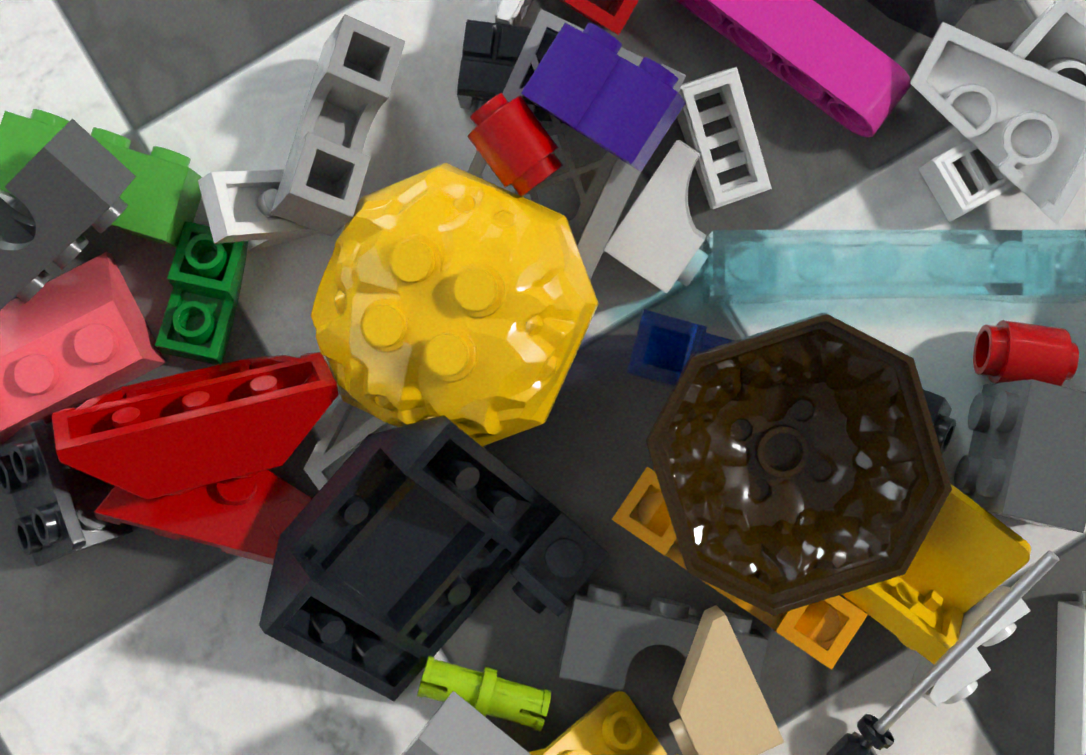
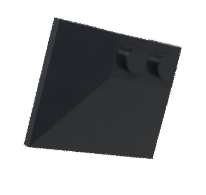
(399, 552)

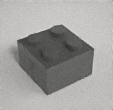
(1028, 453)

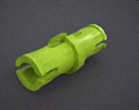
(485, 692)

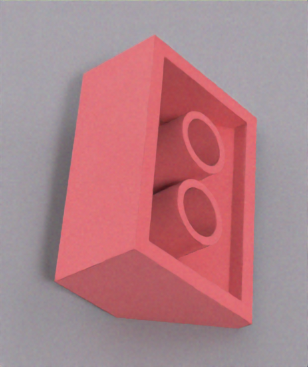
(71, 344)

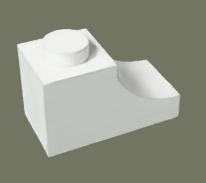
(658, 231)

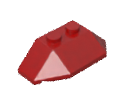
(197, 424)

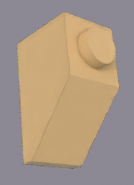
(720, 697)

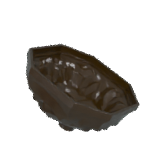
(798, 463)

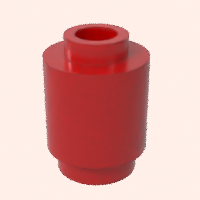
(514, 143)
(1025, 352)

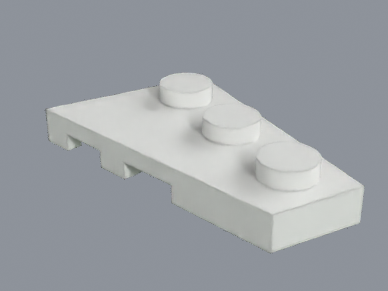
(1012, 112)

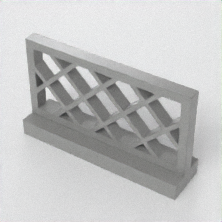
(613, 178)

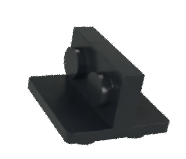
(52, 498)

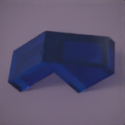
(665, 346)

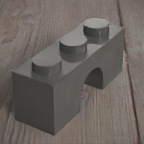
(67, 191)
(608, 632)

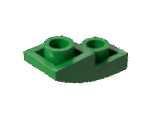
(203, 296)

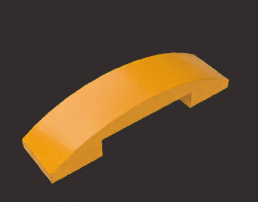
(817, 628)

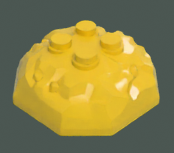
(453, 305)

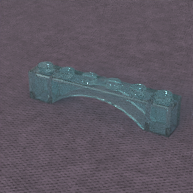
(894, 264)

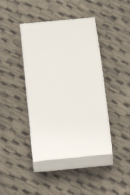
(962, 676)

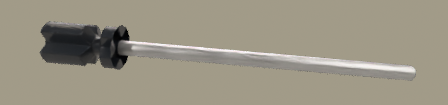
(876, 731)

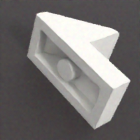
(241, 205)

